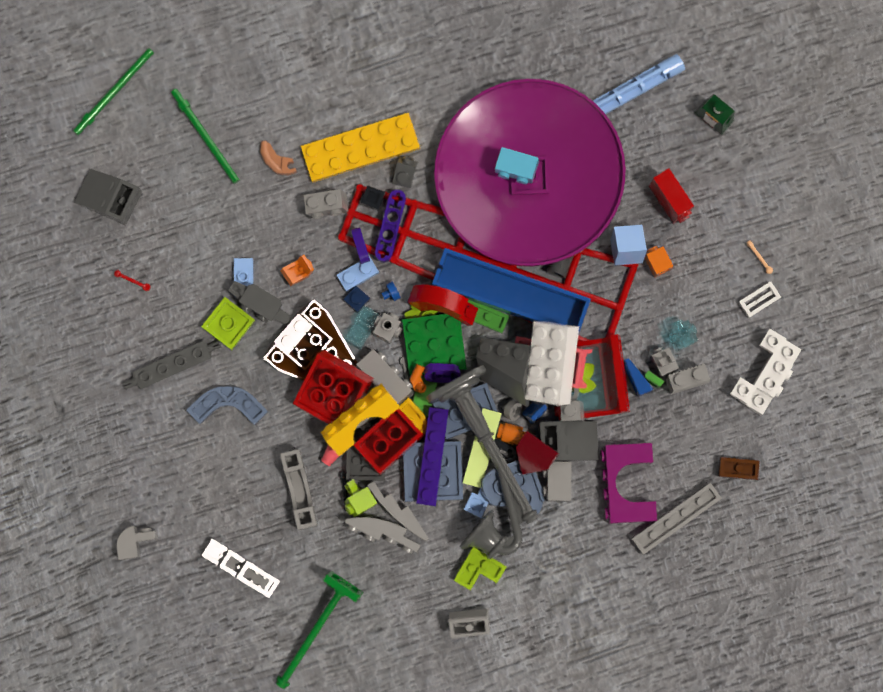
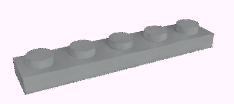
(676, 518)

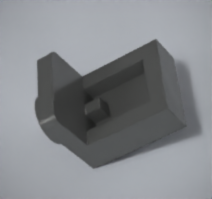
(405, 171)

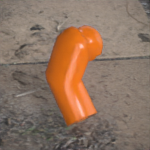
(416, 380)

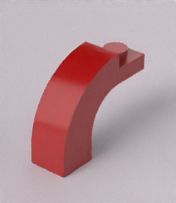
(443, 300)

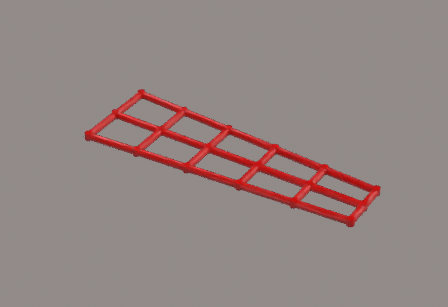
(405, 232)

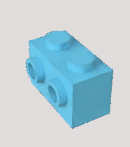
(516, 165)

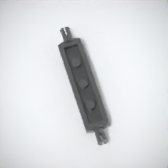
(172, 364)

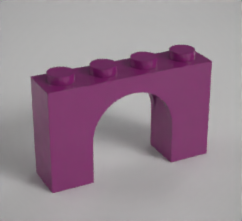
(620, 509)

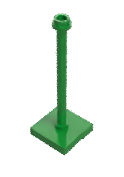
(342, 588)

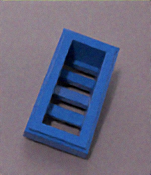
(637, 380)
(534, 411)

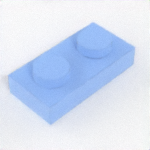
(357, 274)

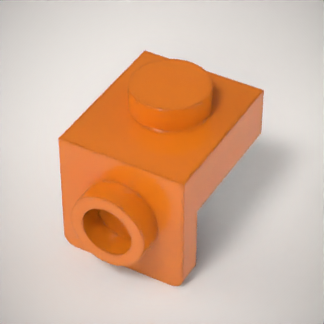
(297, 270)

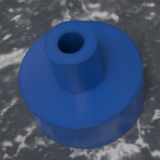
(391, 292)

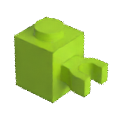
(359, 500)

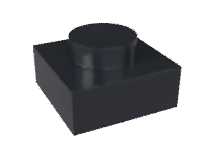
(373, 198)

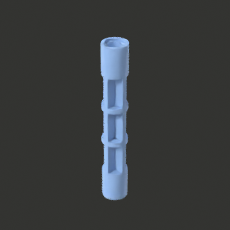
(640, 84)

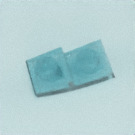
(362, 327)

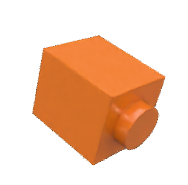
(658, 261)

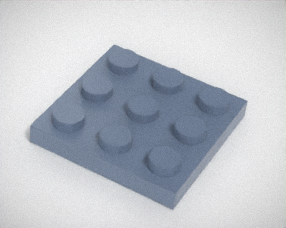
(450, 479)

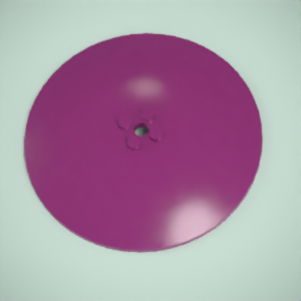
(574, 184)

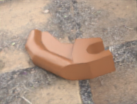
(274, 161)

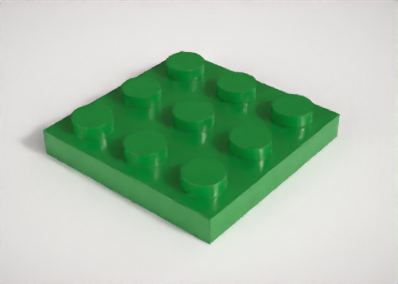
(434, 341)

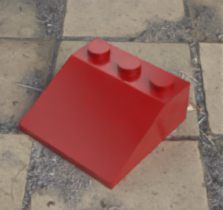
(331, 387)

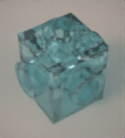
(678, 339)

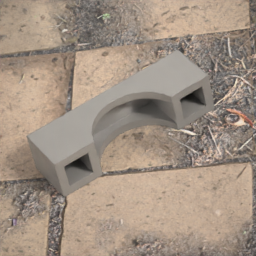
(299, 489)

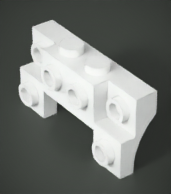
(772, 375)

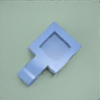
(476, 504)

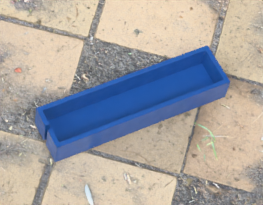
(509, 291)

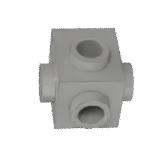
(387, 334)

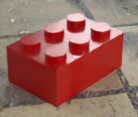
(388, 441)

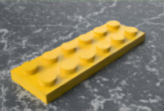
(360, 147)

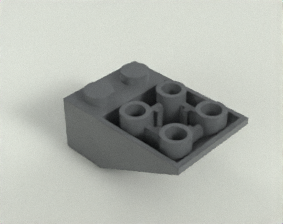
(108, 196)
(571, 439)

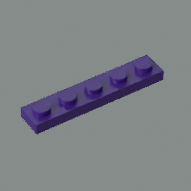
(432, 456)

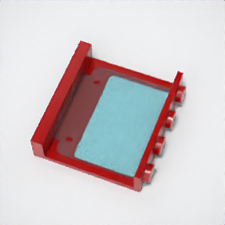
(609, 375)

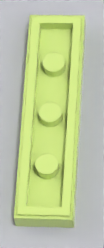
(479, 457)

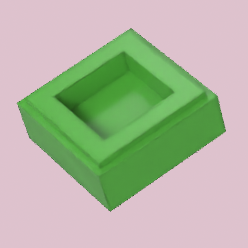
(653, 379)

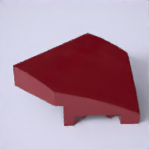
(534, 454)

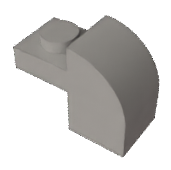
(129, 540)

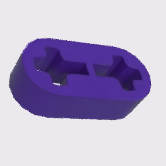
(360, 245)
(441, 372)

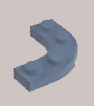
(227, 396)

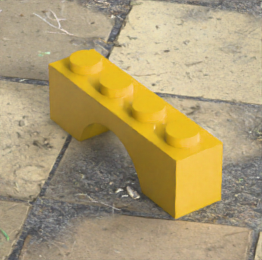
(375, 404)

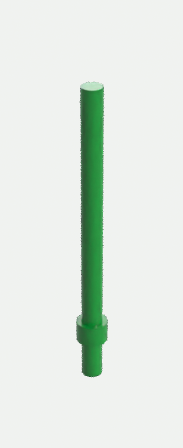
(184, 106)
(89, 117)

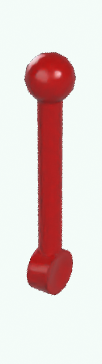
(146, 287)

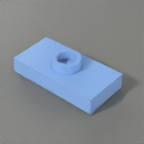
(244, 271)

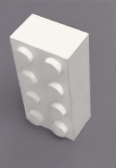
(551, 363)

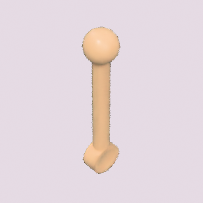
(769, 270)

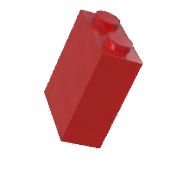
(671, 196)

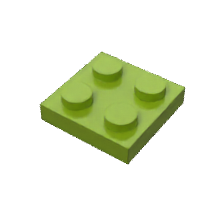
(228, 323)

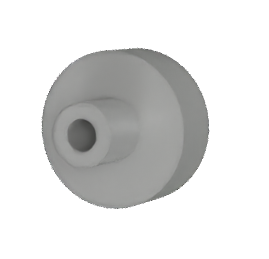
(512, 410)

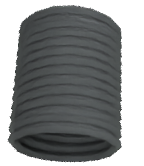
(560, 268)

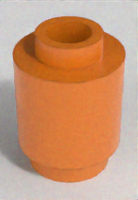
(510, 433)

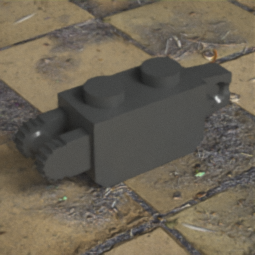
(260, 301)

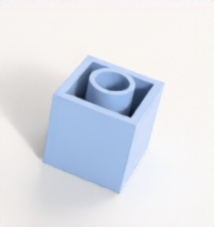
(628, 244)

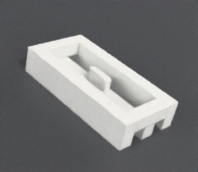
(746, 308)

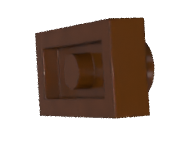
(739, 468)

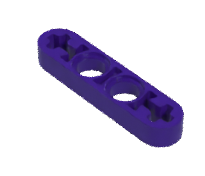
(392, 226)

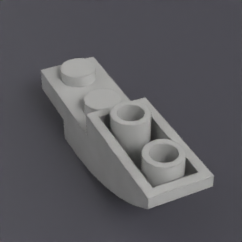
(376, 528)

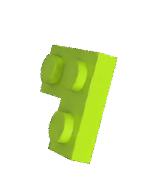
(477, 564)

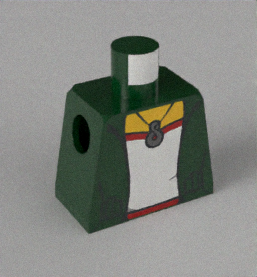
(716, 113)

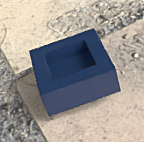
(356, 299)

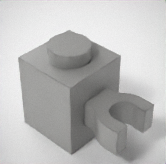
(663, 362)
(574, 410)

